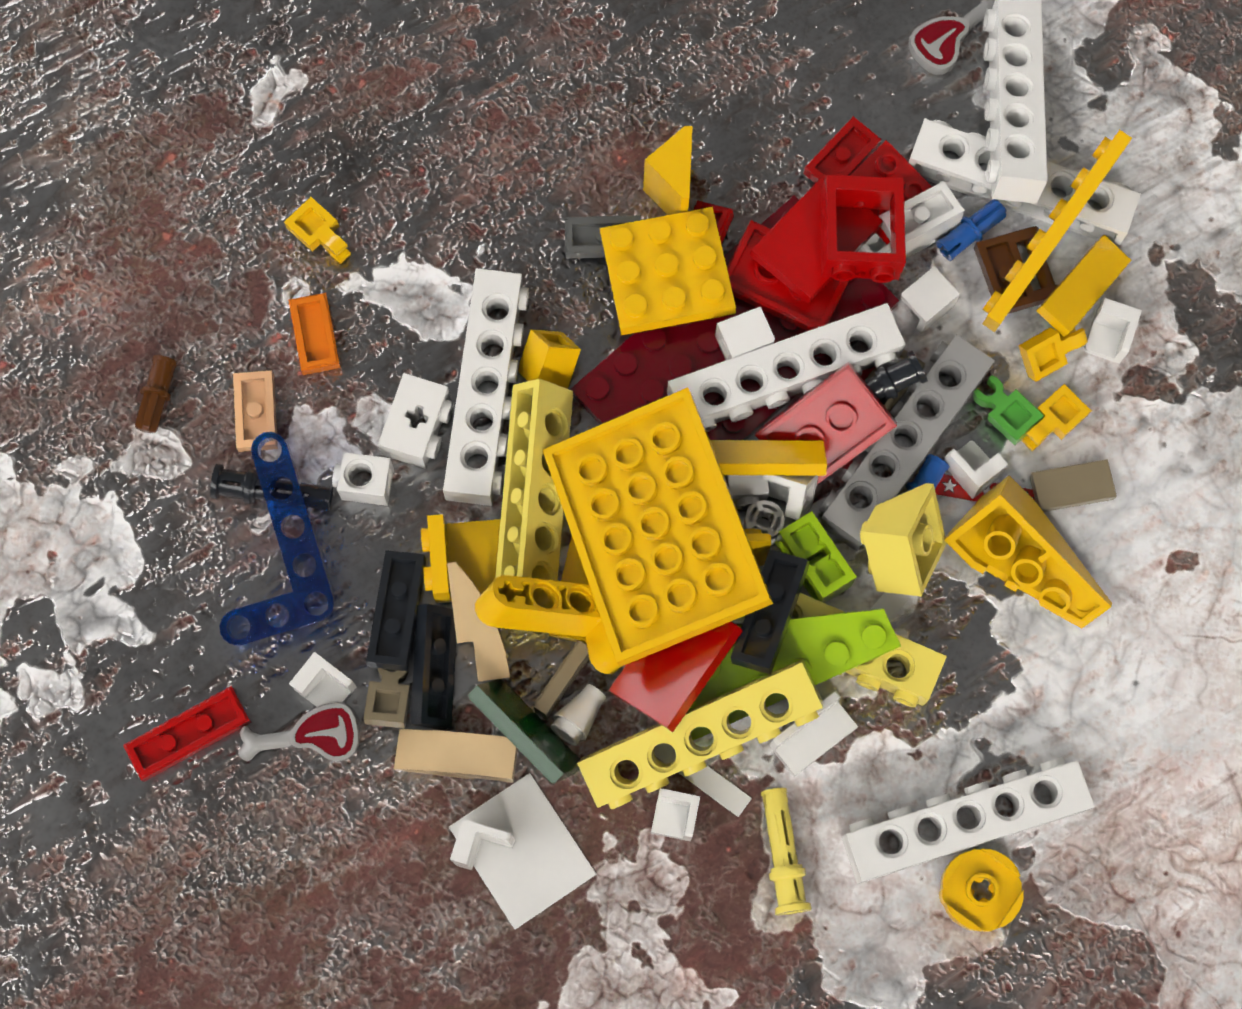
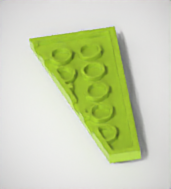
(824, 642)

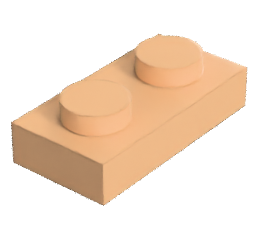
(254, 408)

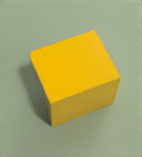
(549, 357)

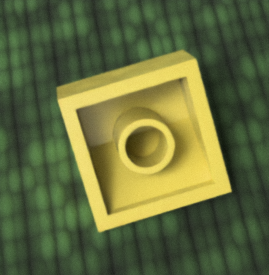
(904, 541)

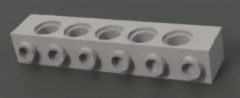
(968, 368)

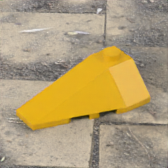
(1021, 546)

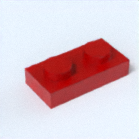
(844, 151)

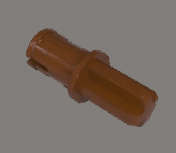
(155, 394)

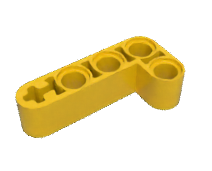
(548, 608)

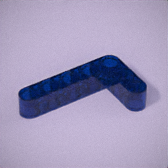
(291, 550)

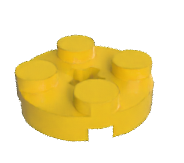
(1004, 886)

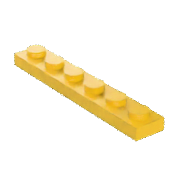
(1063, 216)

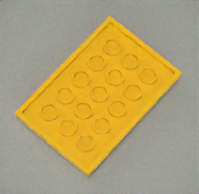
(656, 527)

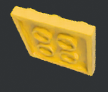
(667, 271)

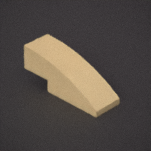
(488, 644)
(456, 754)

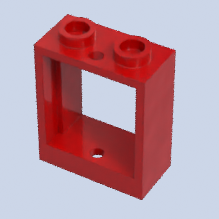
(862, 193)

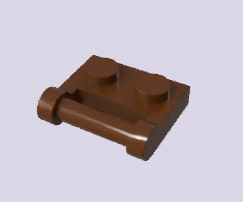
(999, 255)

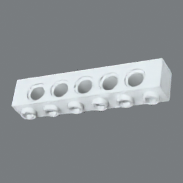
(1015, 100)
(968, 177)
(490, 291)
(873, 327)
(1068, 798)

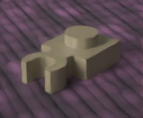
(387, 700)

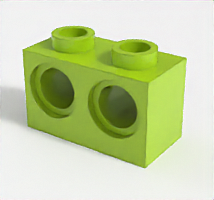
(828, 569)

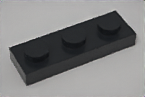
(396, 610)
(766, 628)
(433, 667)

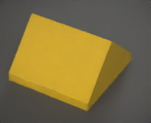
(669, 173)

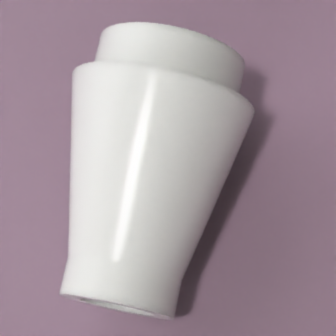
(577, 716)

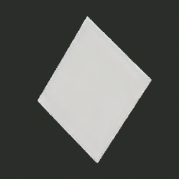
(543, 859)

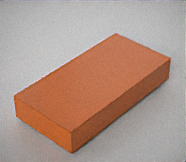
(314, 333)

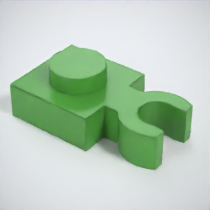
(1011, 414)

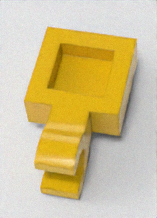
(316, 226)
(1047, 351)
(1061, 415)

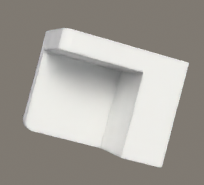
(930, 298)
(1112, 330)
(743, 333)
(974, 468)
(795, 490)
(322, 682)
(675, 814)

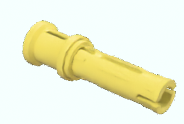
(786, 872)

